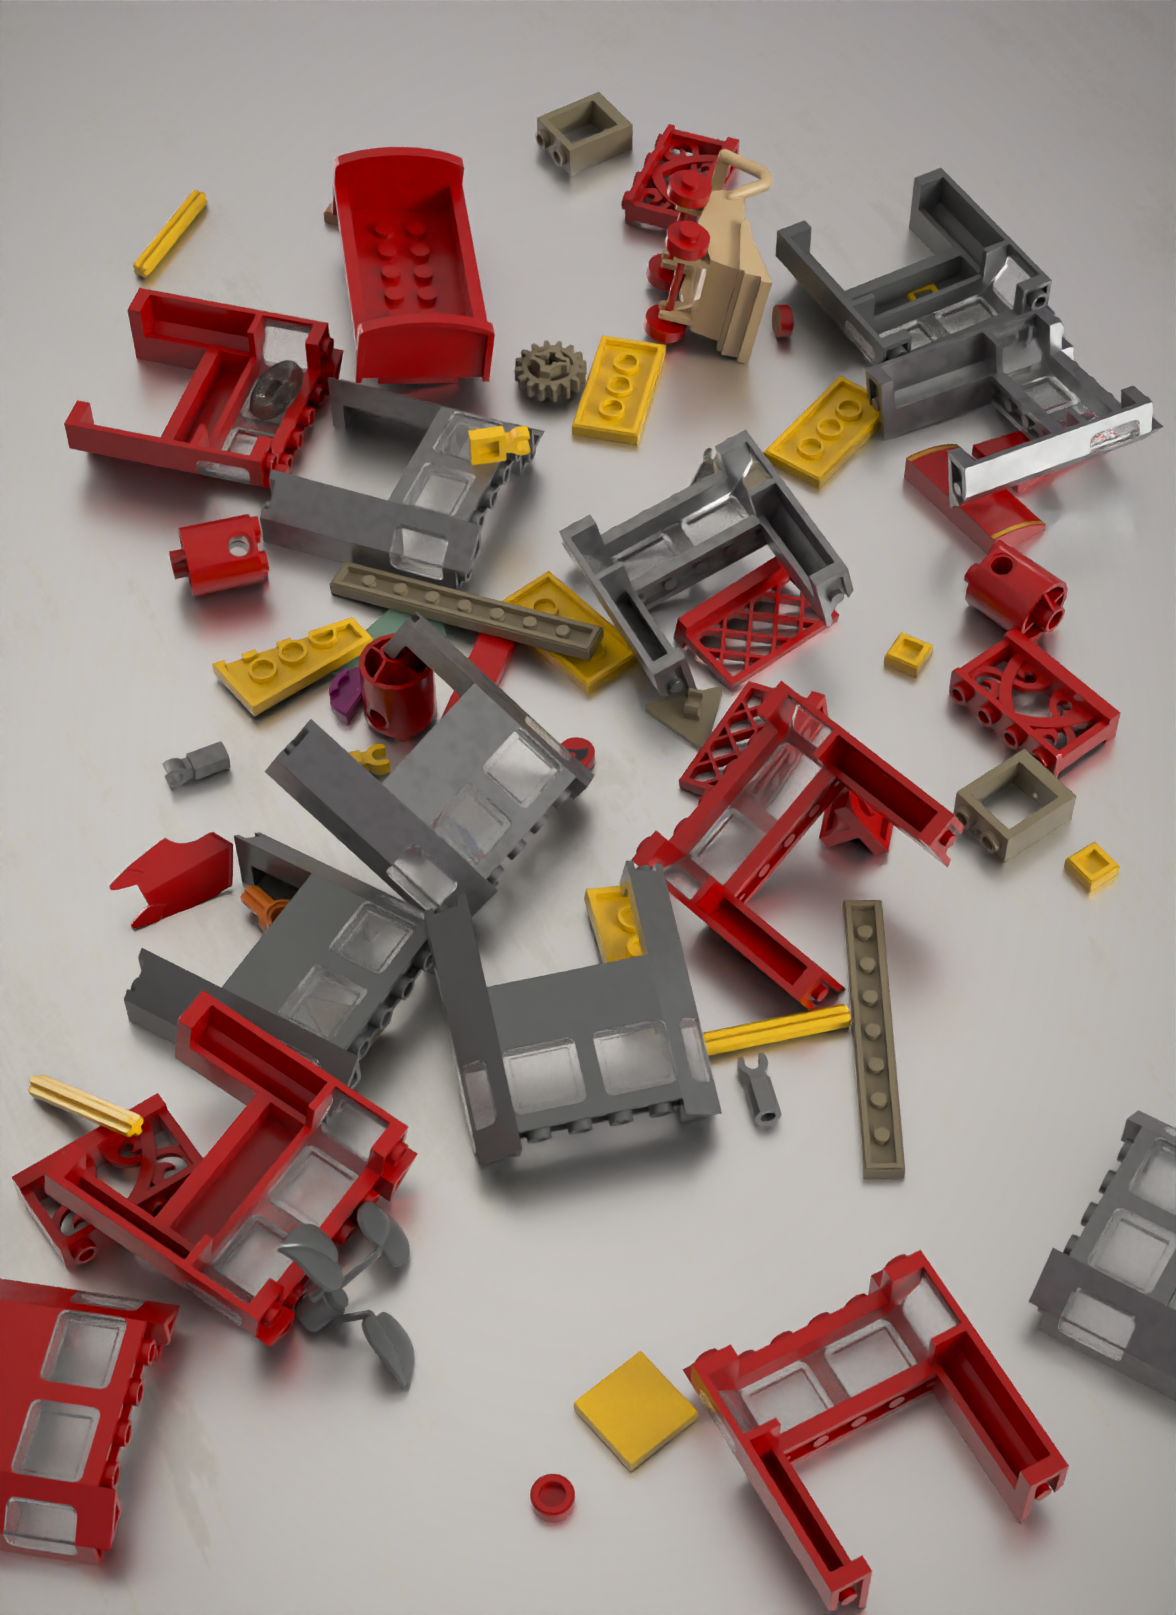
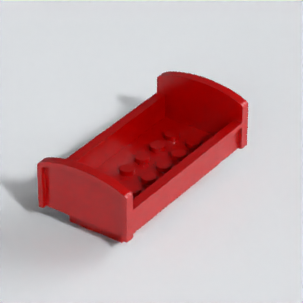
(410, 267)

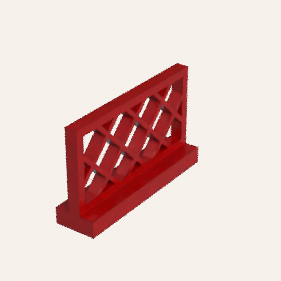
(733, 604)
(736, 713)

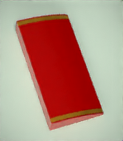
(982, 520)

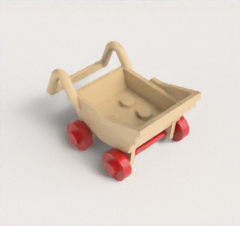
(711, 262)

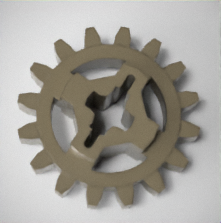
(550, 371)

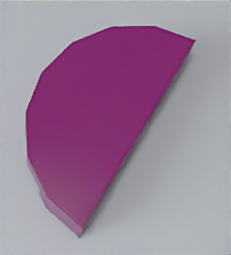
(346, 694)

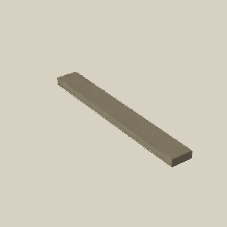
(467, 610)
(873, 1040)

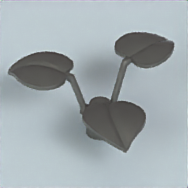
(318, 1259)

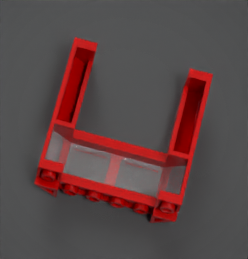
(764, 811)
(849, 1374)

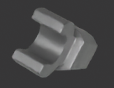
(196, 764)
(759, 1091)

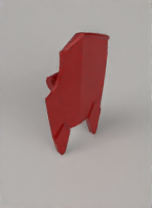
(178, 876)

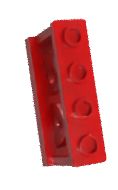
(663, 164)
(995, 707)
(104, 1147)

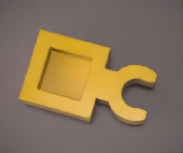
(492, 444)

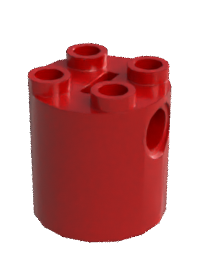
(208, 558)
(1016, 591)
(396, 692)

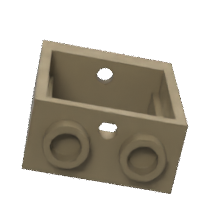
(613, 139)
(1037, 783)

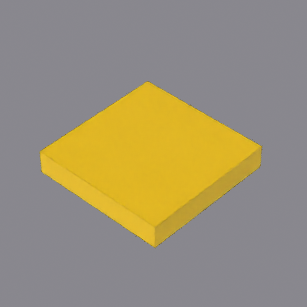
(635, 1410)

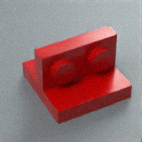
(851, 819)

